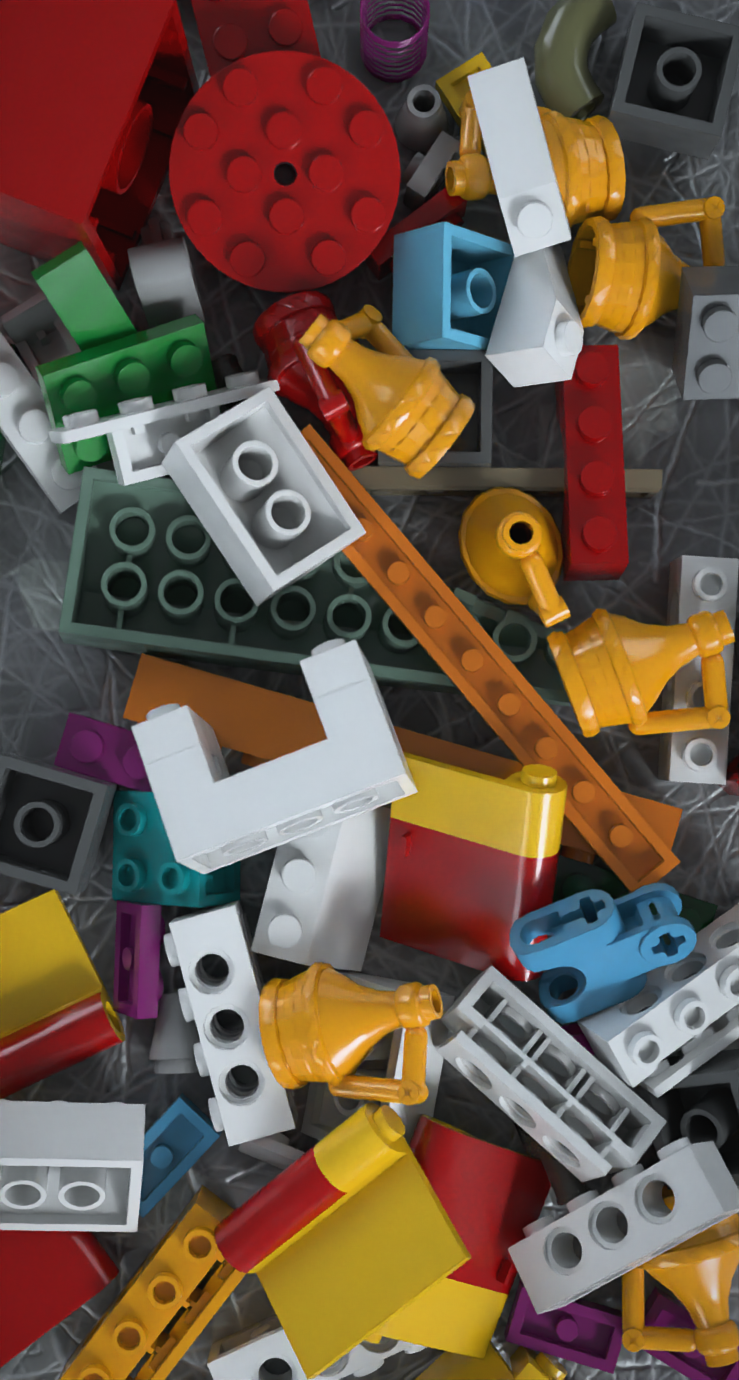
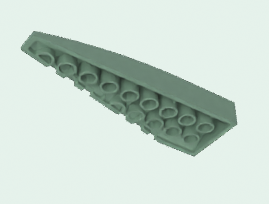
(159, 586)

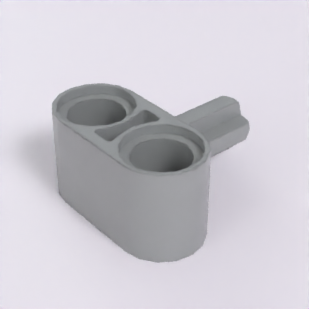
(164, 275)

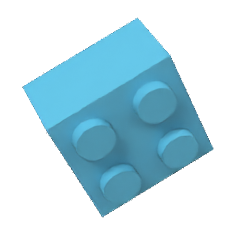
(447, 287)

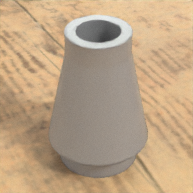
(421, 119)
(173, 1039)

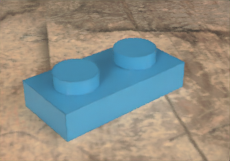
(172, 1149)

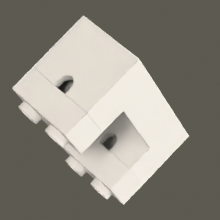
(228, 818)

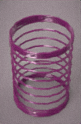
(422, 33)

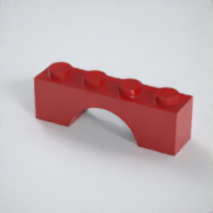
(594, 470)

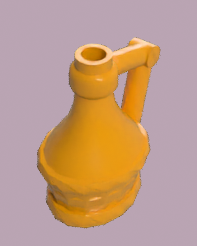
(583, 154)
(627, 271)
(398, 399)
(512, 570)
(620, 666)
(327, 1024)
(701, 1279)

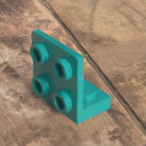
(147, 866)

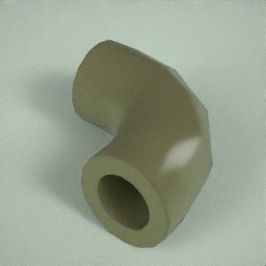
(563, 55)

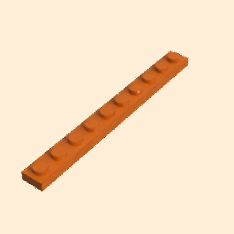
(495, 684)

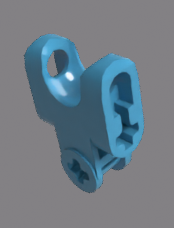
(601, 947)

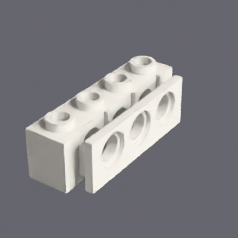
(681, 1010)
(550, 1075)
(238, 1108)

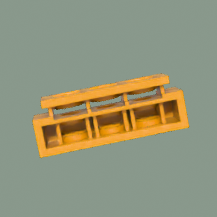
(154, 1295)

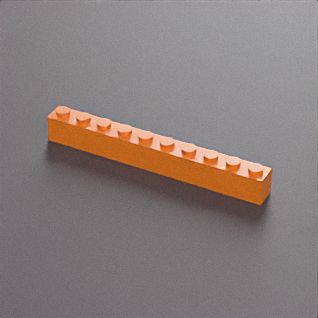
(275, 724)

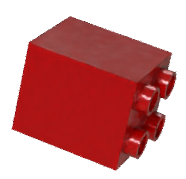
(87, 122)

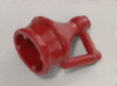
(303, 380)

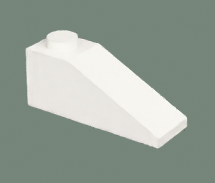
(519, 157)
(537, 321)

